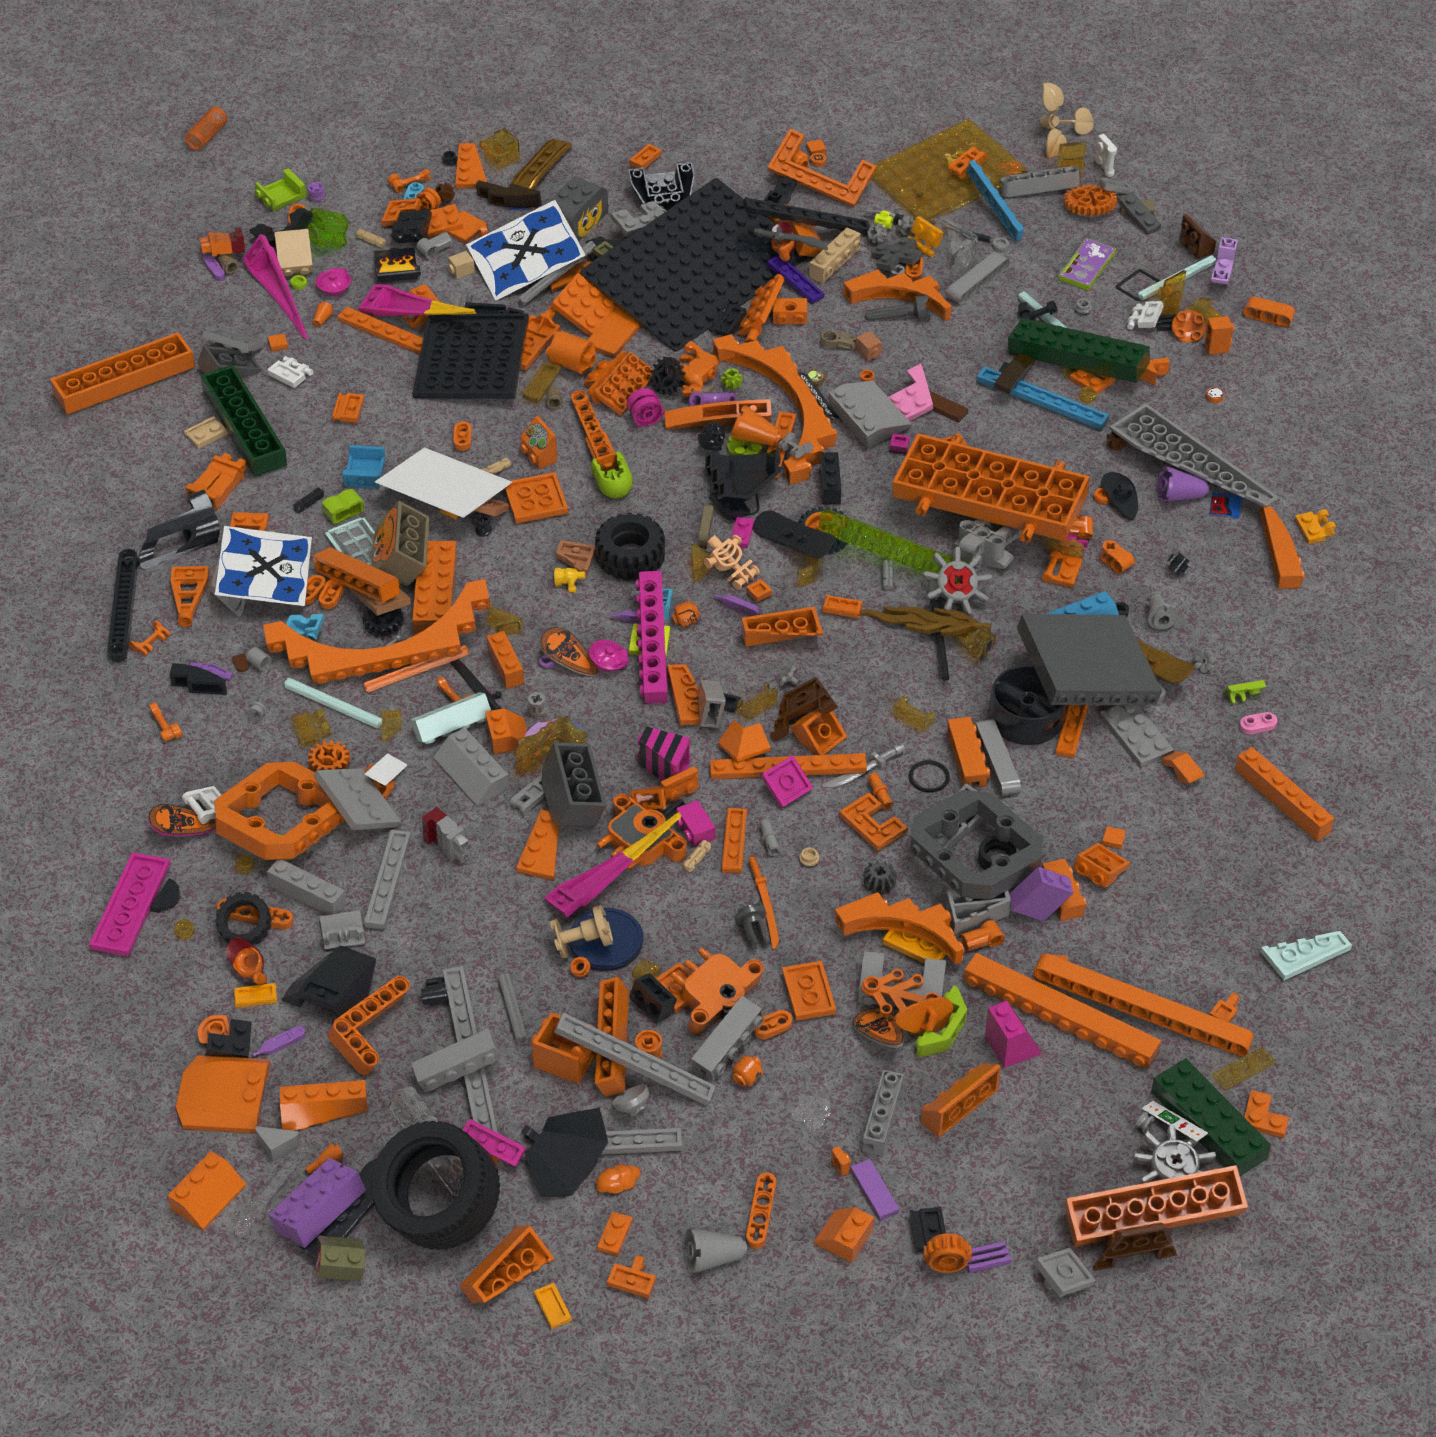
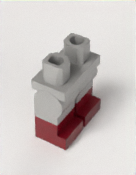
(445, 834)

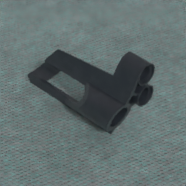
(198, 526)

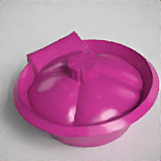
(333, 281)
(608, 655)

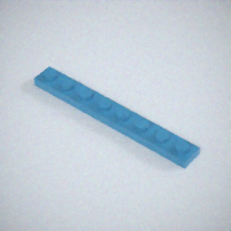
(1049, 400)

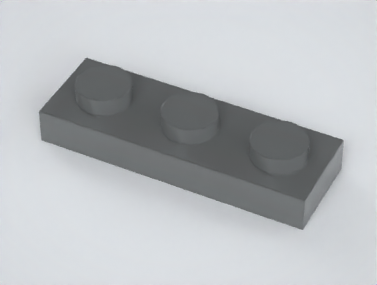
(1139, 213)

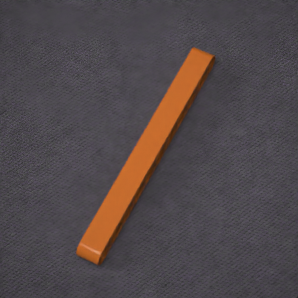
(1143, 1004)

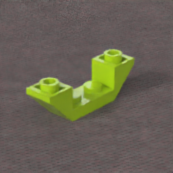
(934, 1043)

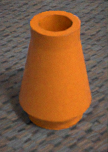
(322, 313)

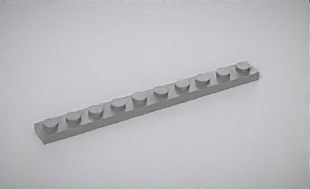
(465, 1027)

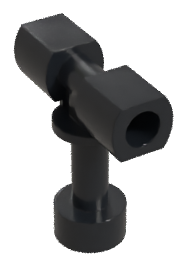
(1027, 313)

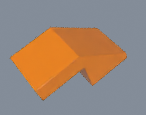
(1184, 766)

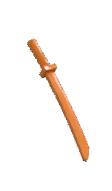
(760, 882)

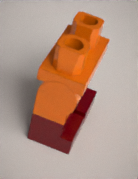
(223, 243)

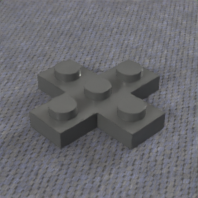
(901, 252)

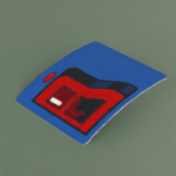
(1225, 505)

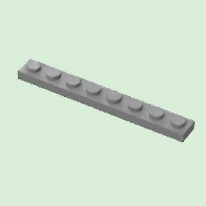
(634, 1059)

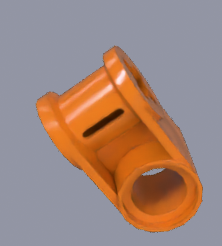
(1116, 557)

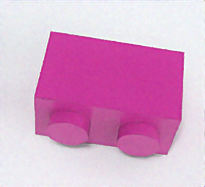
(695, 823)

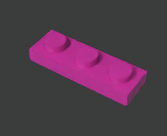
(495, 1143)

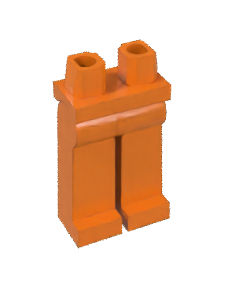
(219, 479)

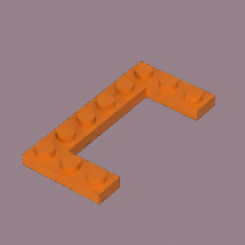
(847, 194)

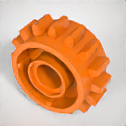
(947, 1253)

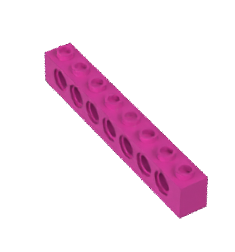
(653, 637)

